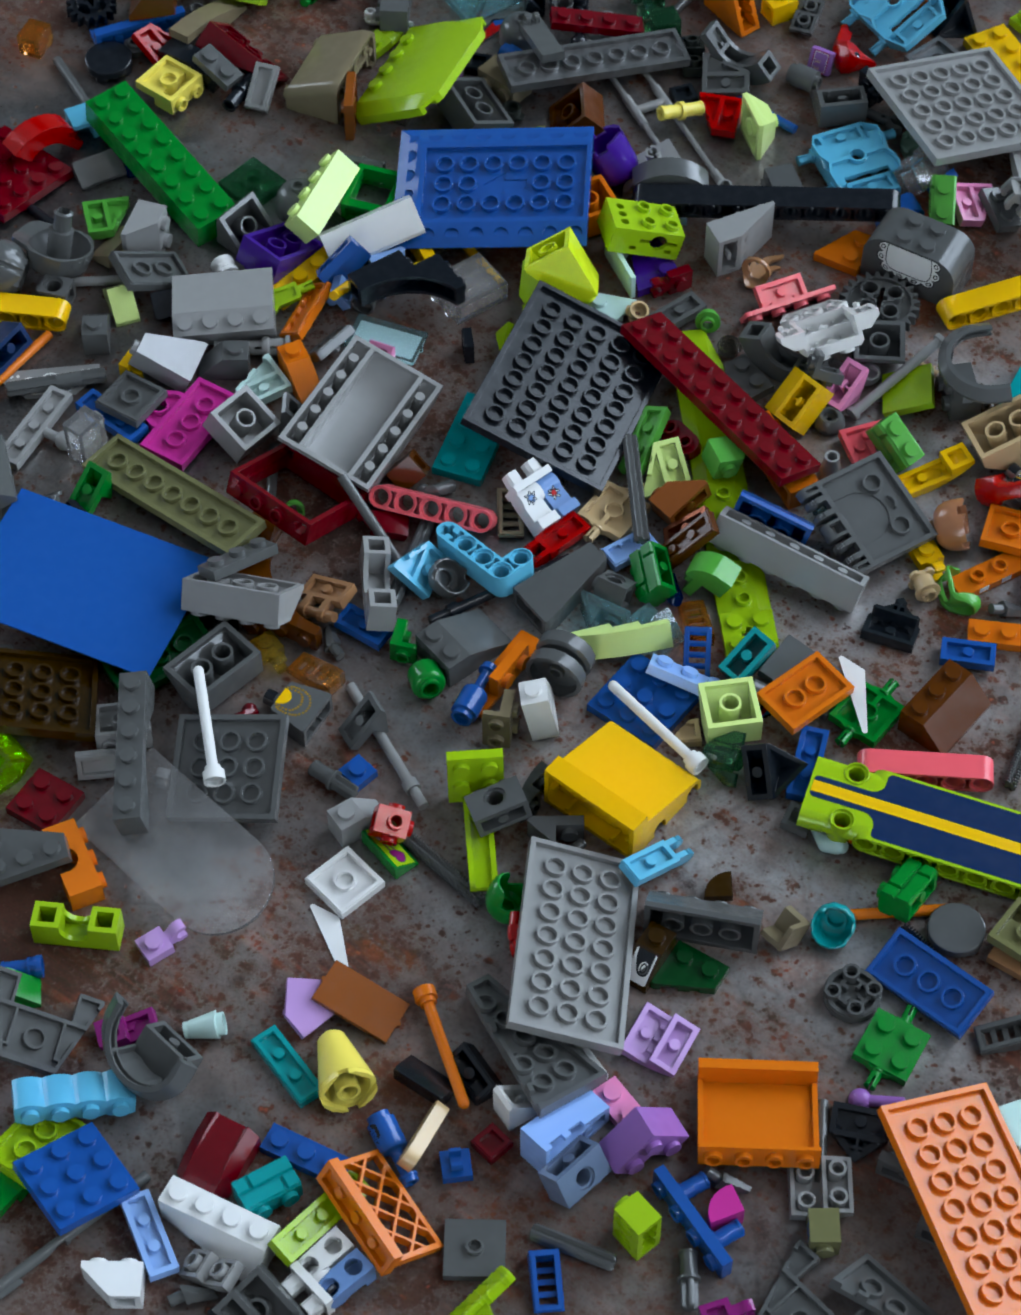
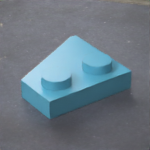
(414, 567)

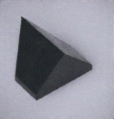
(958, 21)
(768, 770)

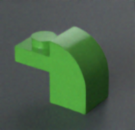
(711, 571)

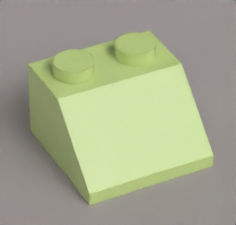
(730, 707)

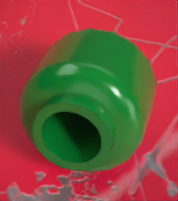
(426, 678)

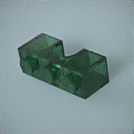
(657, 16)

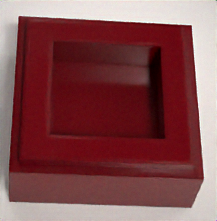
(491, 1143)

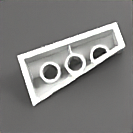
(218, 1224)

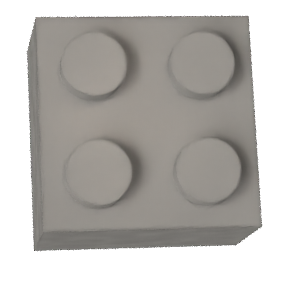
(241, 423)

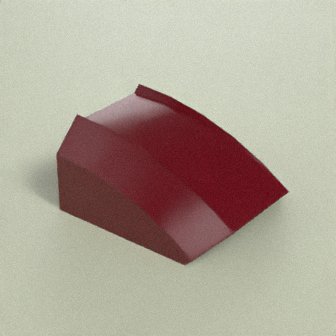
(218, 1154)

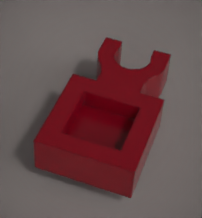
(674, 281)

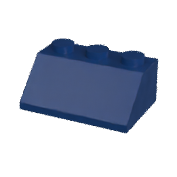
(774, 516)

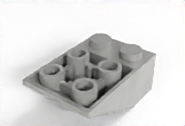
(737, 237)

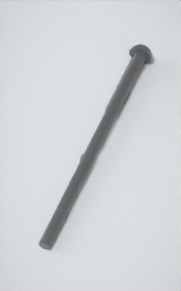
(12, 1279)

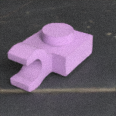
(159, 944)

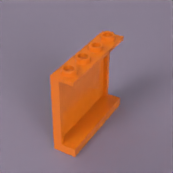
(758, 1113)

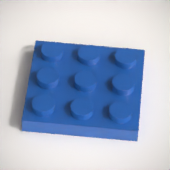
(659, 697)
(75, 1178)

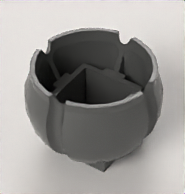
(13, 266)

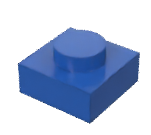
(359, 771)

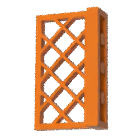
(363, 1217)

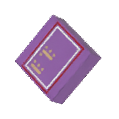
(821, 60)

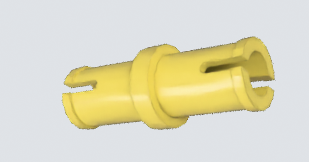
(680, 110)

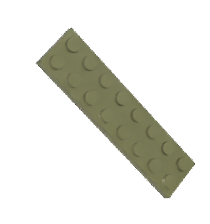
(176, 496)

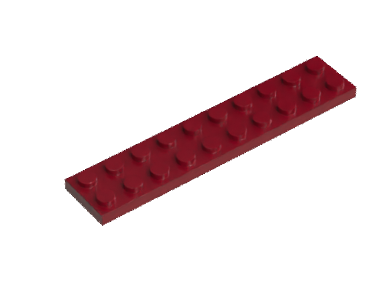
(720, 399)

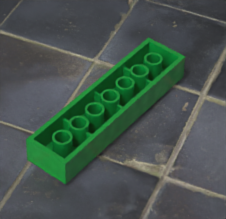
(159, 161)

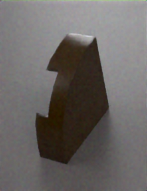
(719, 888)

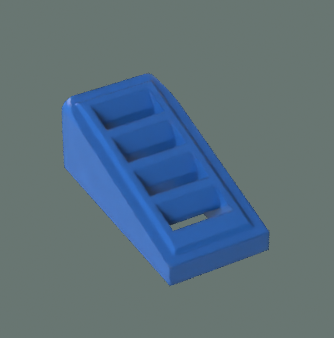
(698, 631)
(546, 1255)

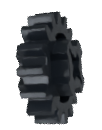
(91, 11)

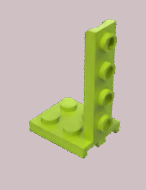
(465, 774)

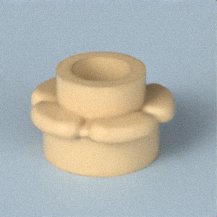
(637, 306)

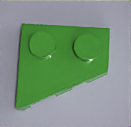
(104, 216)

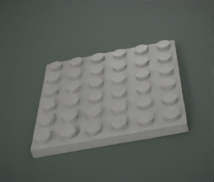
(954, 103)

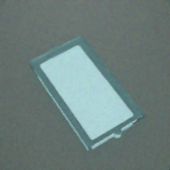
(406, 340)

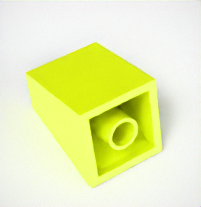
(563, 265)

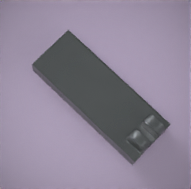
(540, 38)

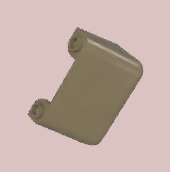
(322, 76)

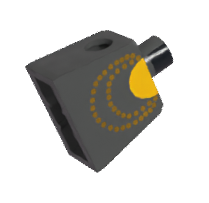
(304, 707)

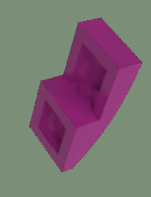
(129, 1027)

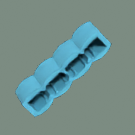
(70, 1096)

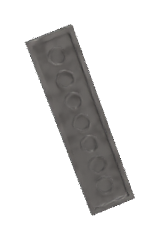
(595, 60)

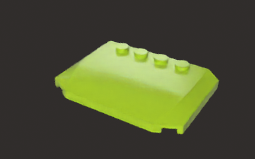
(420, 70)

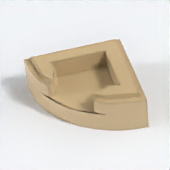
(690, 733)

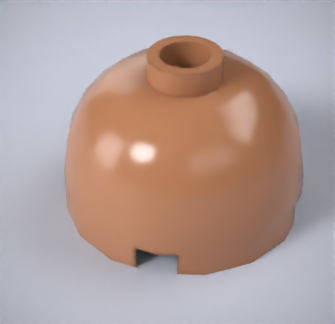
(952, 525)

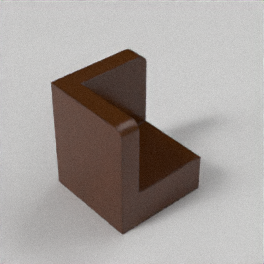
(408, 470)

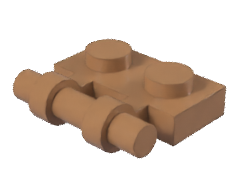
(329, 593)

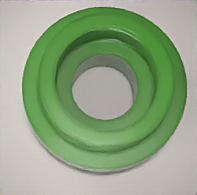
(708, 315)

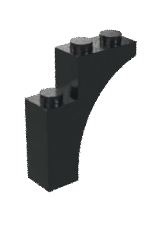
(398, 276)

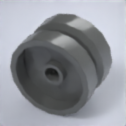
(561, 660)

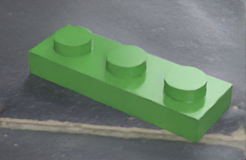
(648, 430)

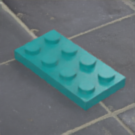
(465, 453)

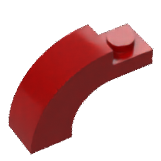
(39, 133)

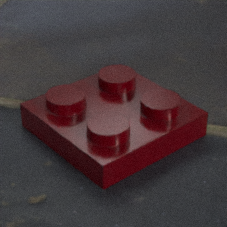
(45, 801)

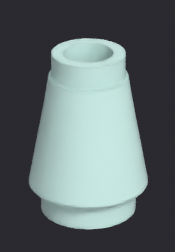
(207, 1026)

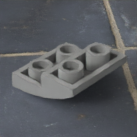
(832, 1191)

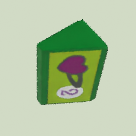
(393, 858)

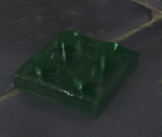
(252, 177)

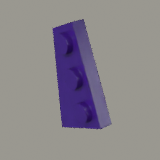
(648, 268)

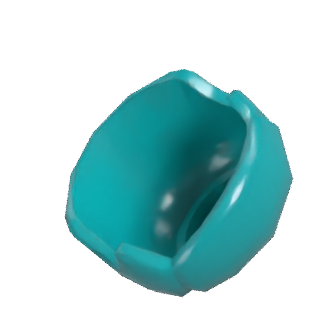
(832, 925)

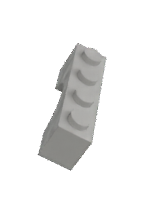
(378, 598)

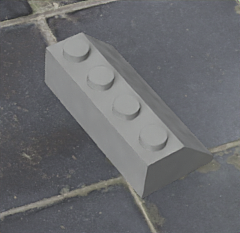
(242, 598)

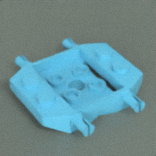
(882, 17)
(834, 151)

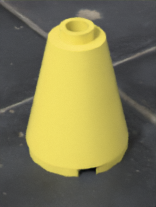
(342, 1074)

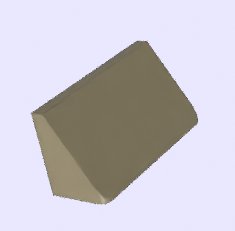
(110, 244)

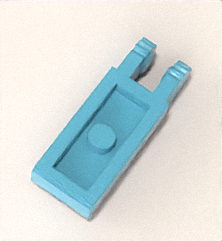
(654, 861)

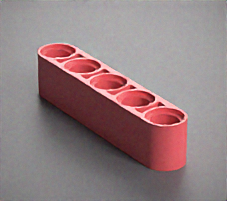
(420, 507)
(944, 770)

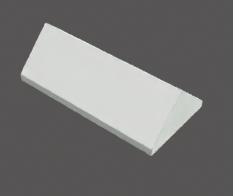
(378, 228)

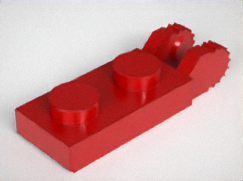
(558, 538)

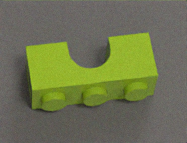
(57, 926)

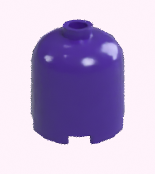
(613, 156)

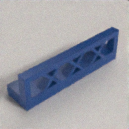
(124, 29)

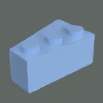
(549, 1135)

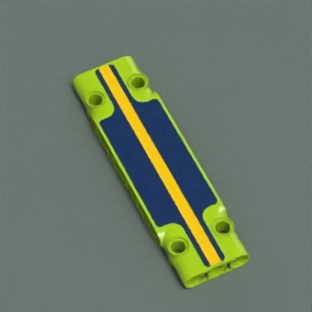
(916, 820)

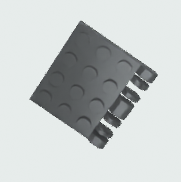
(869, 510)

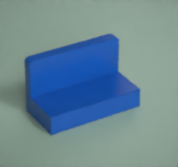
(345, 260)

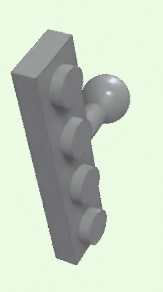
(37, 425)

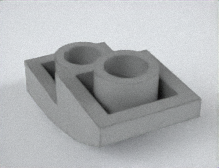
(210, 1271)

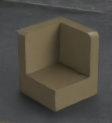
(787, 930)

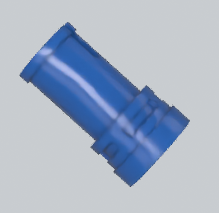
(31, 965)

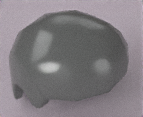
(447, 578)

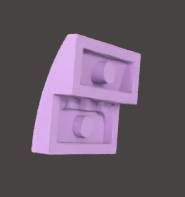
(659, 1040)

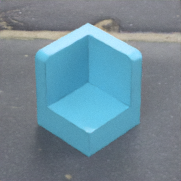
(76, 118)

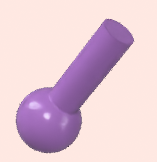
(863, 1098)

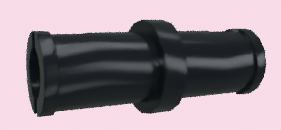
(238, 93)

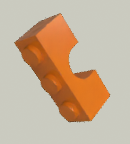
(82, 883)

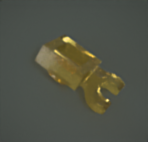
(271, 651)

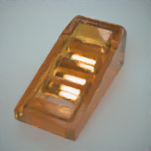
(704, 618)
(335, 674)

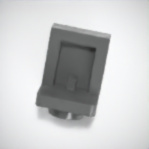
(824, 374)

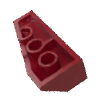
(233, 47)

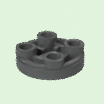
(956, 930)
(852, 994)

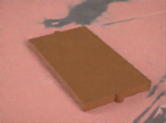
(360, 1002)

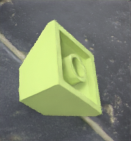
(757, 124)

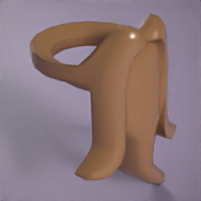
(759, 274)

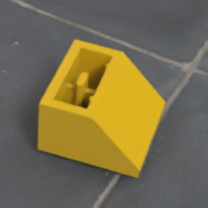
(799, 401)

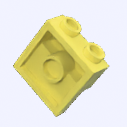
(171, 84)

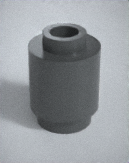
(804, 77)

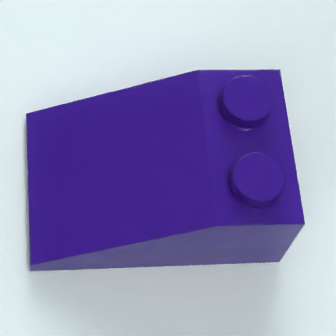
(275, 248)

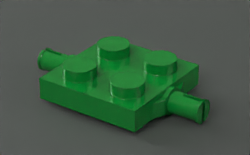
(881, 715)
(890, 1047)

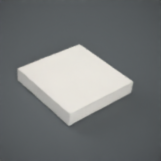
(344, 882)

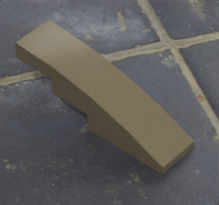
(194, 23)

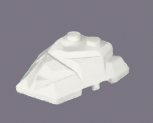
(826, 326)

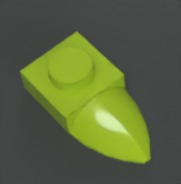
(385, 41)

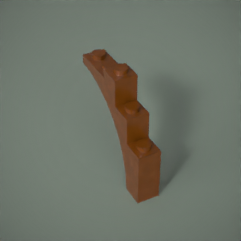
(299, 628)

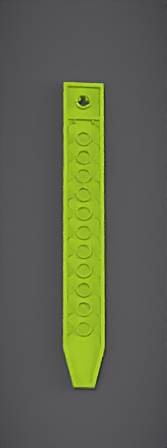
(748, 599)

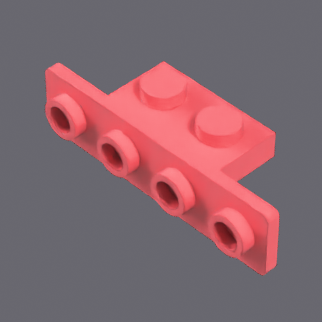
(784, 294)

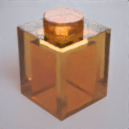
(35, 38)

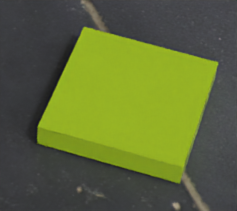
(911, 393)

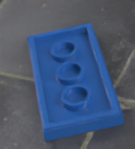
(930, 983)

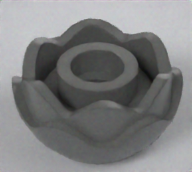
(830, 421)

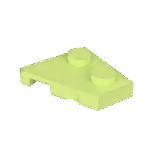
(665, 465)

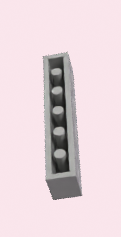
(789, 560)

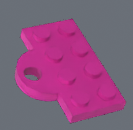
(178, 429)

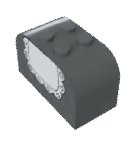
(922, 251)

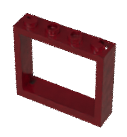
(243, 488)

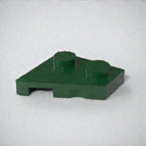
(690, 971)

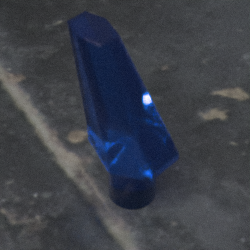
(676, 599)

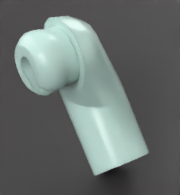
(828, 846)

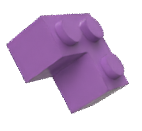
(640, 1136)

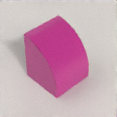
(724, 1208)

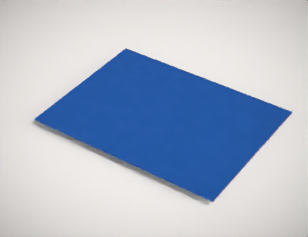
(496, 185)
(90, 582)

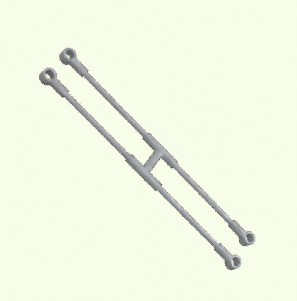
(662, 99)

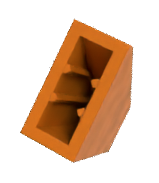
(736, 14)

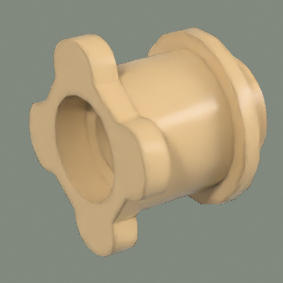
(924, 584)

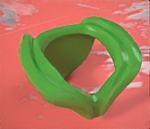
(959, 603)

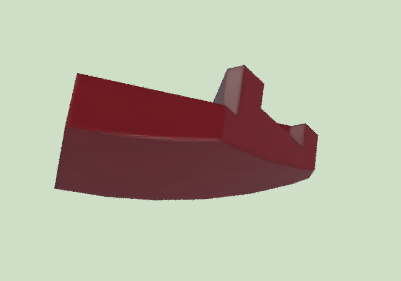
(393, 524)

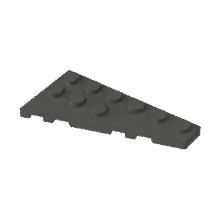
(545, 1068)

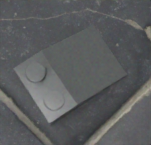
(461, 643)

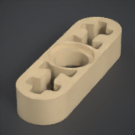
(423, 1136)

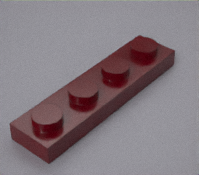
(594, 22)

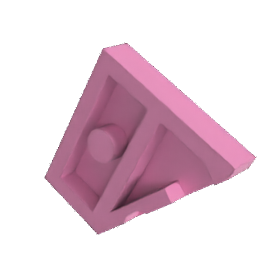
(969, 207)

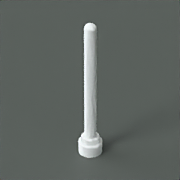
(694, 761)
(213, 772)

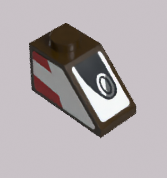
(650, 954)

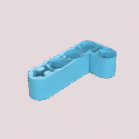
(482, 564)

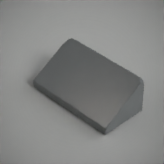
(98, 169)

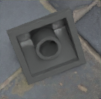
(241, 219)

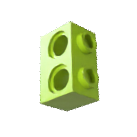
(636, 1225)

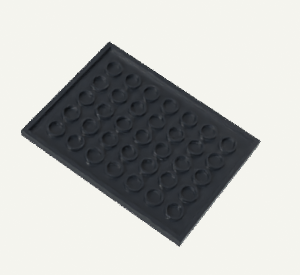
(564, 389)

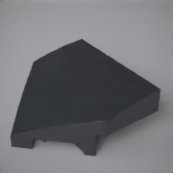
(892, 626)
(857, 1130)

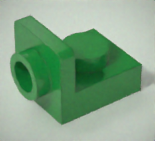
(400, 645)

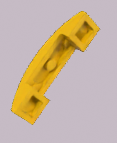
(938, 472)

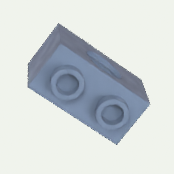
(574, 1171)

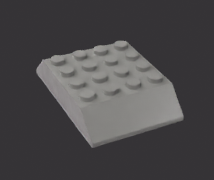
(362, 414)

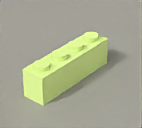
(321, 196)

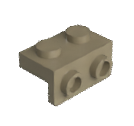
(500, 725)

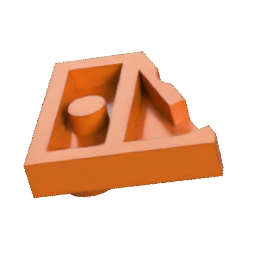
(844, 253)

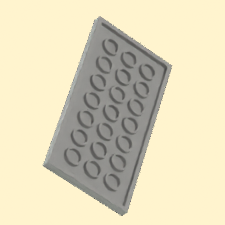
(573, 948)

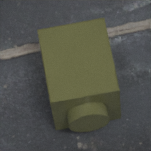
(823, 1231)

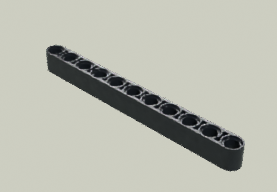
(790, 202)

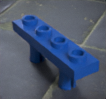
(697, 1231)

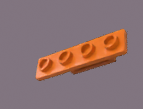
(509, 666)

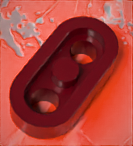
(677, 428)

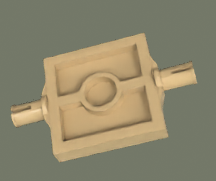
(609, 513)

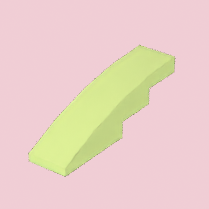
(627, 638)

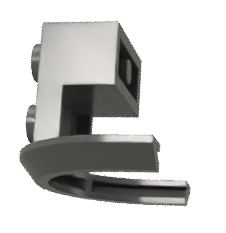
(957, 383)
(155, 1065)

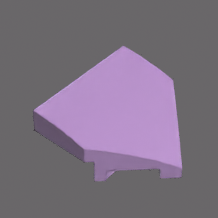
(299, 1009)

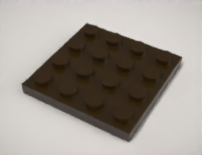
(48, 694)

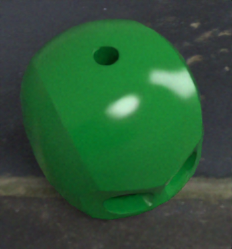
(503, 898)

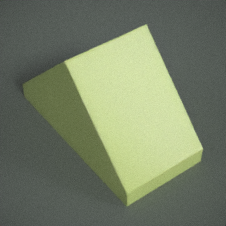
(121, 305)

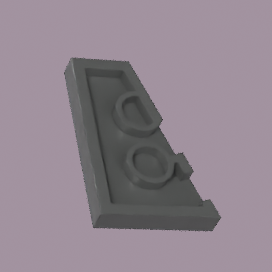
(878, 1289)

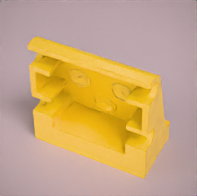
(618, 788)

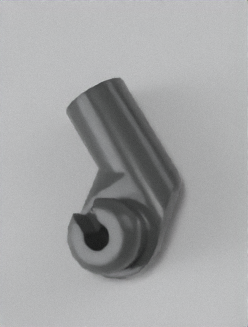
(438, 489)

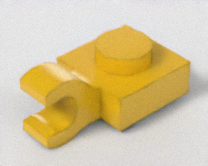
(929, 556)

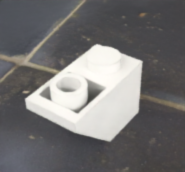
(117, 1282)

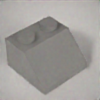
(147, 228)

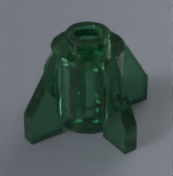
(725, 756)

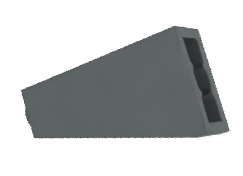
(557, 589)

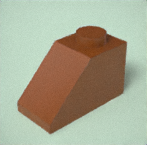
(678, 499)

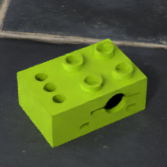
(634, 222)

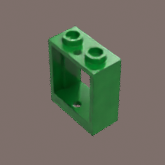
(369, 175)

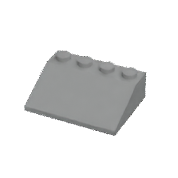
(224, 305)

